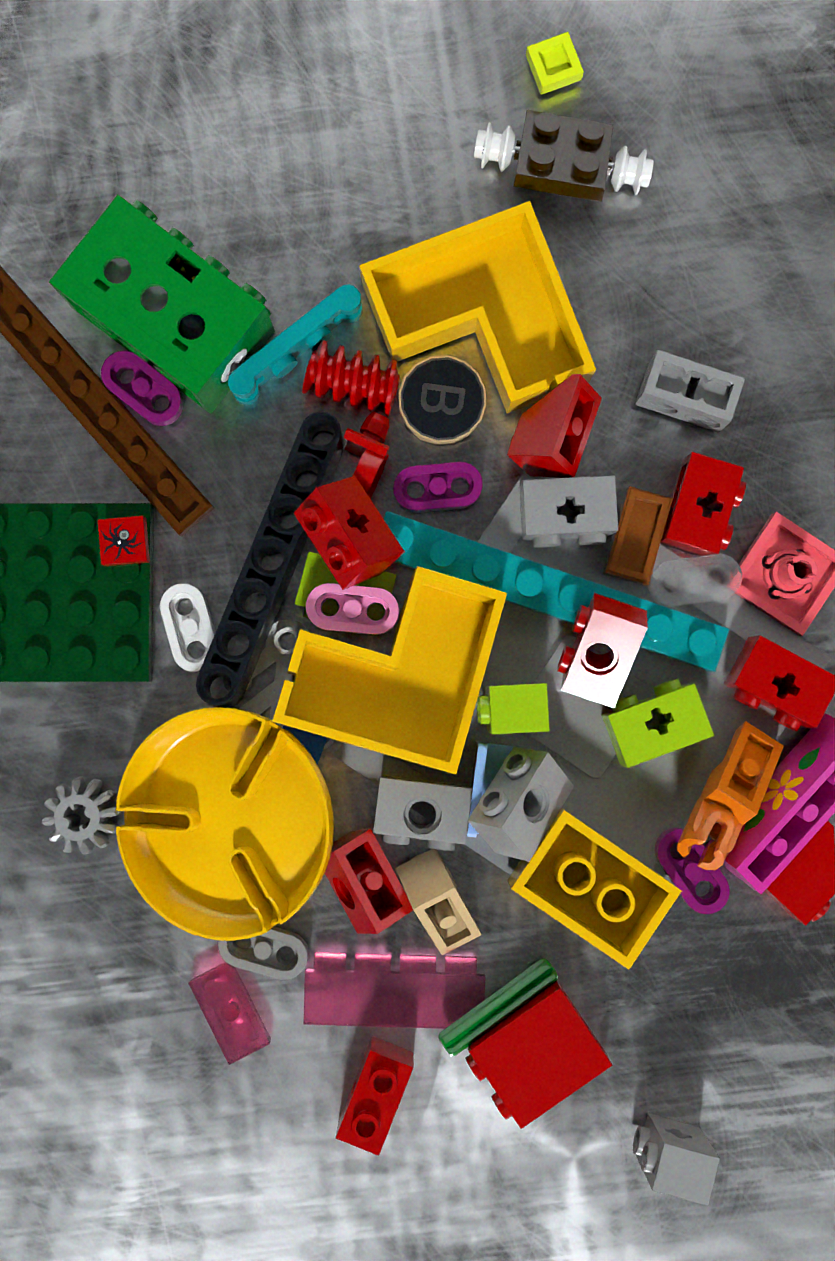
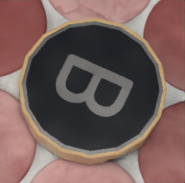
(442, 400)

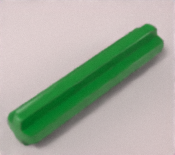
(498, 1007)

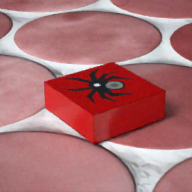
(123, 540)

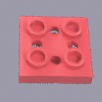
(810, 570)

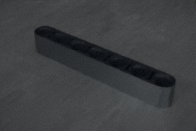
(272, 583)

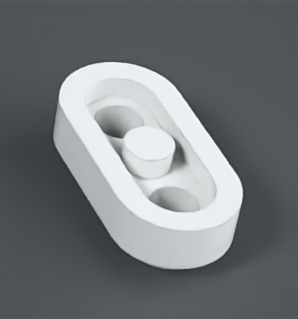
(187, 629)

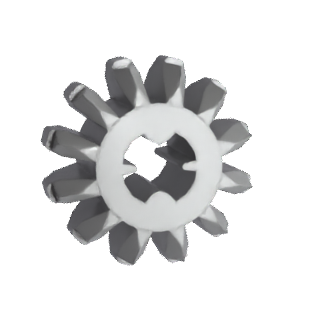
(68, 821)

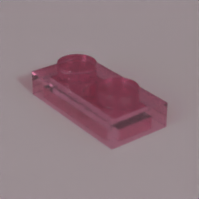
(230, 1012)

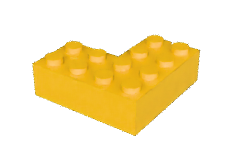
(486, 281)
(416, 697)

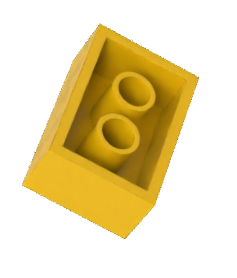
(595, 888)

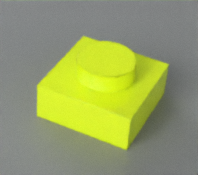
(554, 63)

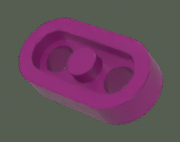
(144, 389)
(437, 482)
(686, 874)

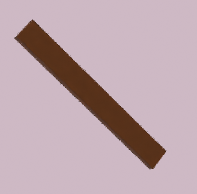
(99, 410)

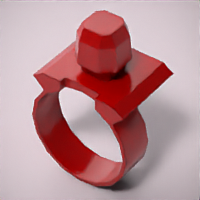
(371, 450)

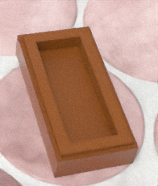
(638, 536)

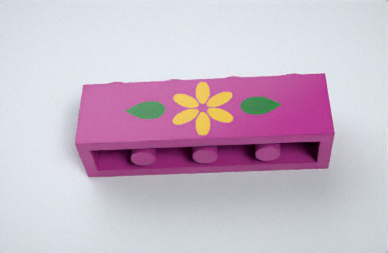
(791, 812)

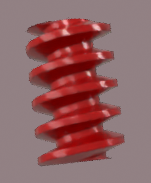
(352, 378)

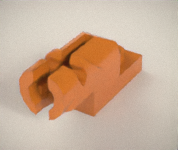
(731, 795)

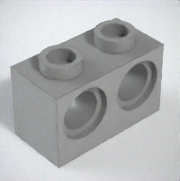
(690, 391)

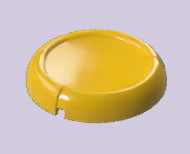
(224, 823)

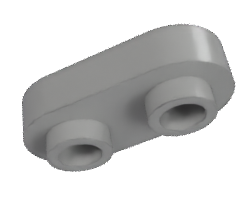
(263, 954)

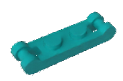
(308, 332)

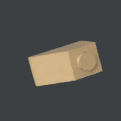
(437, 901)

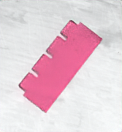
(388, 998)

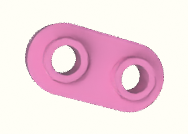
(353, 609)

